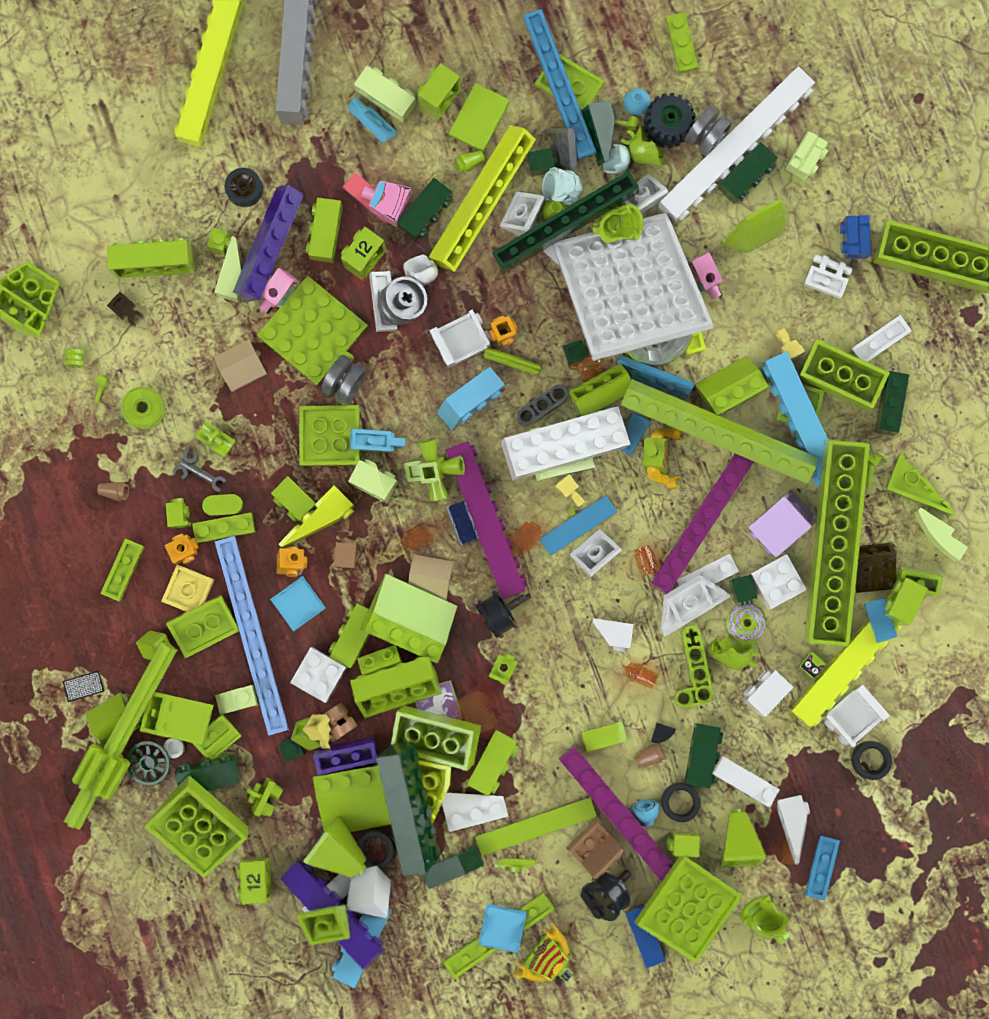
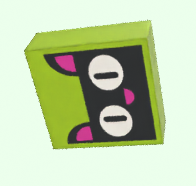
(812, 665)

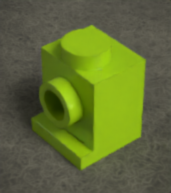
(219, 241)
(177, 514)
(499, 675)

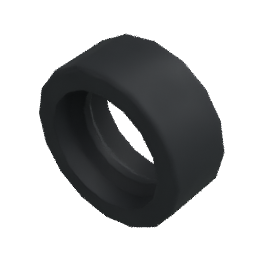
(887, 760)
(680, 817)
(390, 847)

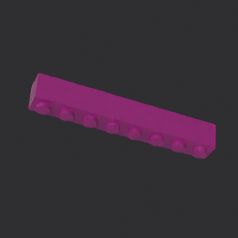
(701, 523)
(487, 524)
(616, 812)

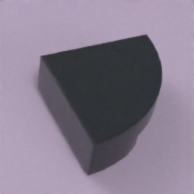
(662, 733)

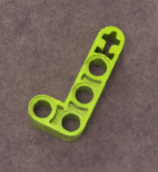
(692, 665)

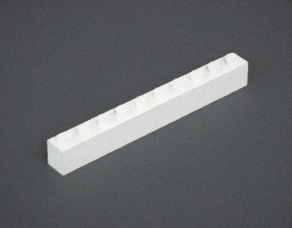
(736, 145)

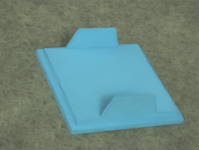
(298, 603)
(502, 928)

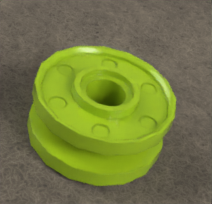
(132, 402)

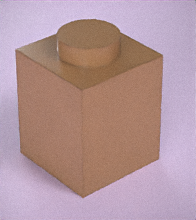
(345, 554)

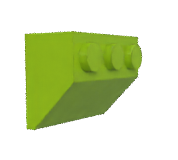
(731, 386)

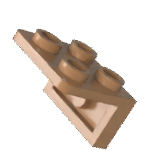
(595, 849)

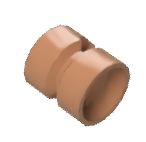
(337, 713)

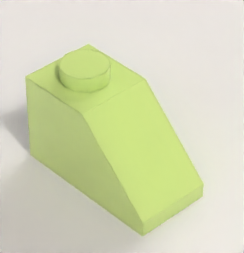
(237, 699)

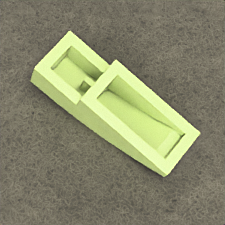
(940, 535)

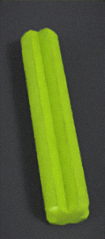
(512, 361)

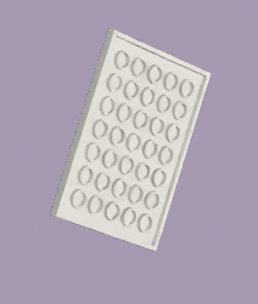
(632, 289)

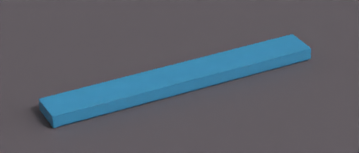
(559, 82)

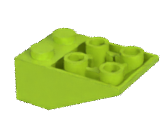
(177, 718)

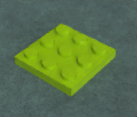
(326, 435)

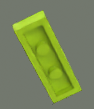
(682, 42)
(223, 528)
(122, 570)

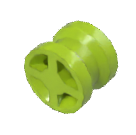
(74, 358)

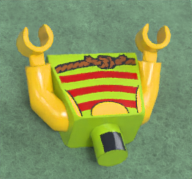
(657, 456)
(546, 959)

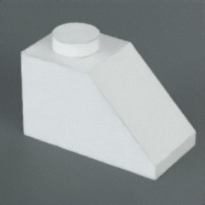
(615, 633)

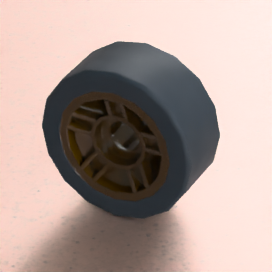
(239, 178)

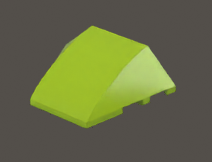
(758, 227)
(27, 299)

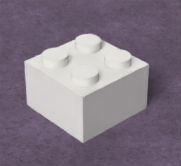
(777, 582)
(319, 675)
(766, 692)

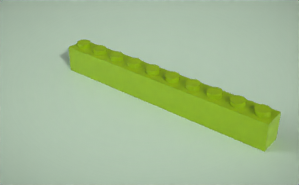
(720, 431)

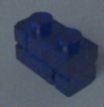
(462, 523)

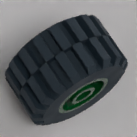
(668, 120)

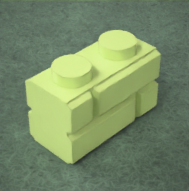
(807, 155)

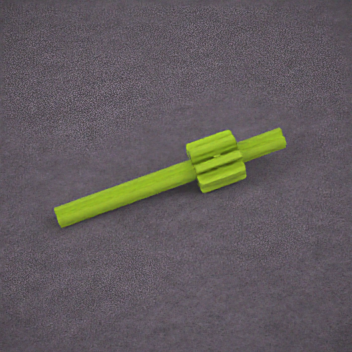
(105, 766)

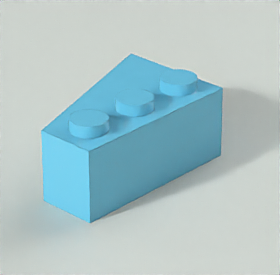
(470, 398)

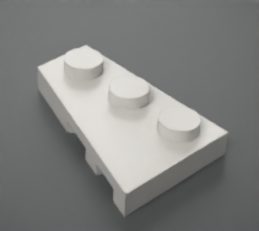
(472, 809)

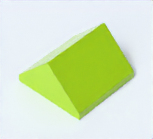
(105, 717)
(324, 925)

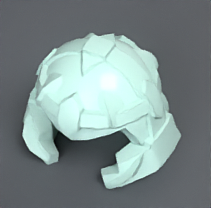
(561, 186)

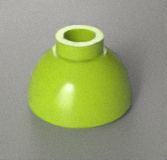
(551, 208)

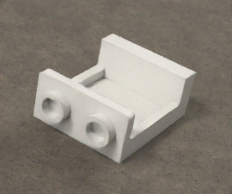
(461, 339)
(855, 715)

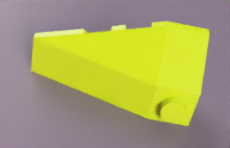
(329, 510)
(436, 781)

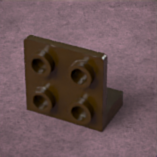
(876, 568)

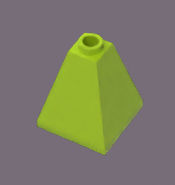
(741, 843)
(337, 851)

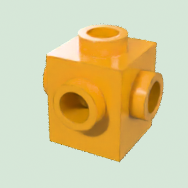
(503, 323)
(175, 549)
(291, 561)

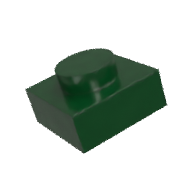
(574, 352)
(290, 750)

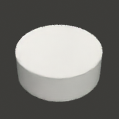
(174, 747)

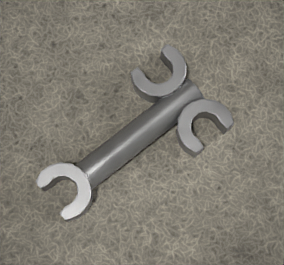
(188, 465)

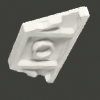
(689, 602)

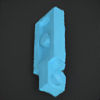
(372, 120)
(374, 440)

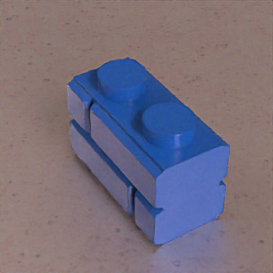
(856, 237)

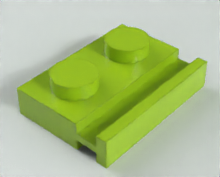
(218, 738)

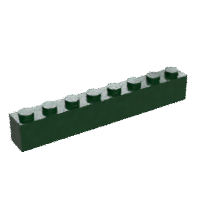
(566, 222)

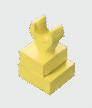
(793, 348)
(567, 487)
(318, 729)

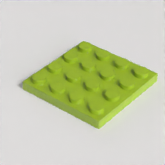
(312, 330)
(688, 908)

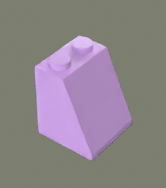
(782, 523)

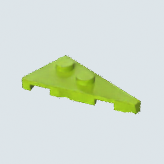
(908, 483)

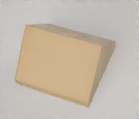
(240, 365)
(431, 575)

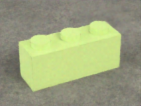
(385, 93)

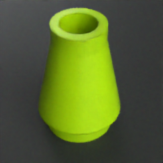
(468, 161)

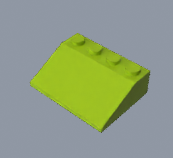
(410, 618)
(354, 797)
(197, 827)

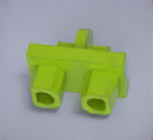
(215, 439)
(260, 804)

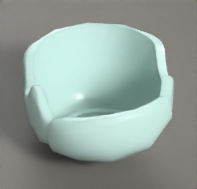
(618, 160)

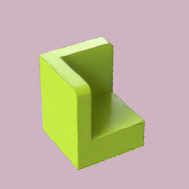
(149, 643)
(301, 738)

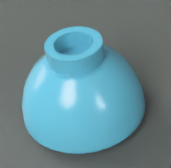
(636, 101)
(645, 811)

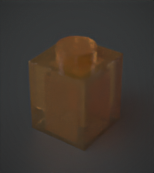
(527, 536)

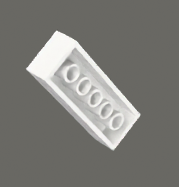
(565, 443)

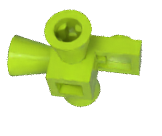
(433, 469)

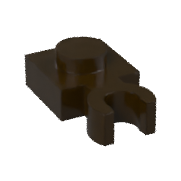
(124, 307)

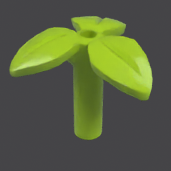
(873, 461)

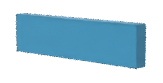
(656, 377)
(578, 525)

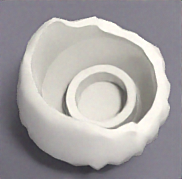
(421, 269)

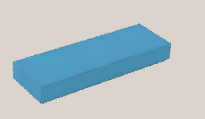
(822, 867)

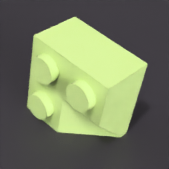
(371, 481)

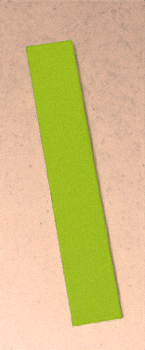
(535, 826)
(475, 953)

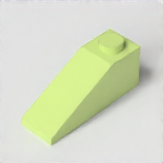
(230, 273)

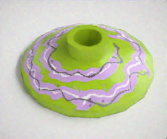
(736, 626)

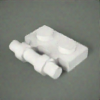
(826, 281)

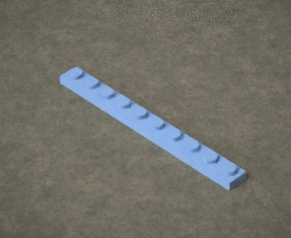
(251, 635)

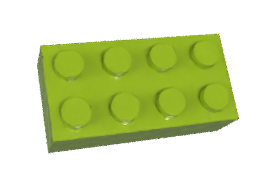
(150, 259)
(843, 375)
(395, 686)
(437, 737)

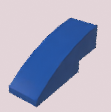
(646, 942)

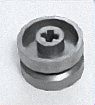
(708, 131)
(402, 301)
(343, 380)

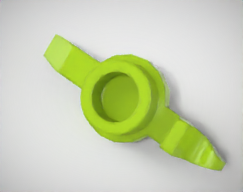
(515, 864)

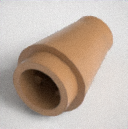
(116, 491)
(650, 756)

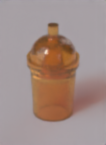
(640, 674)

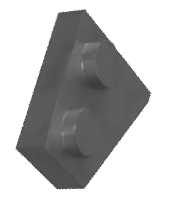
(563, 146)

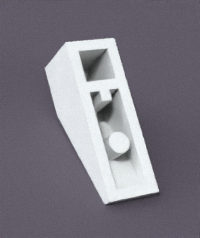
(745, 781)
(794, 819)

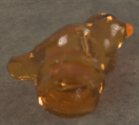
(587, 368)

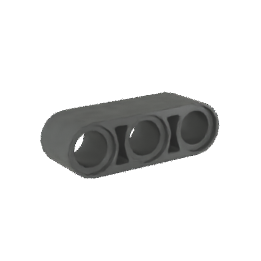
(547, 397)

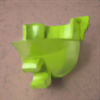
(643, 151)
(620, 223)
(734, 655)
(765, 919)

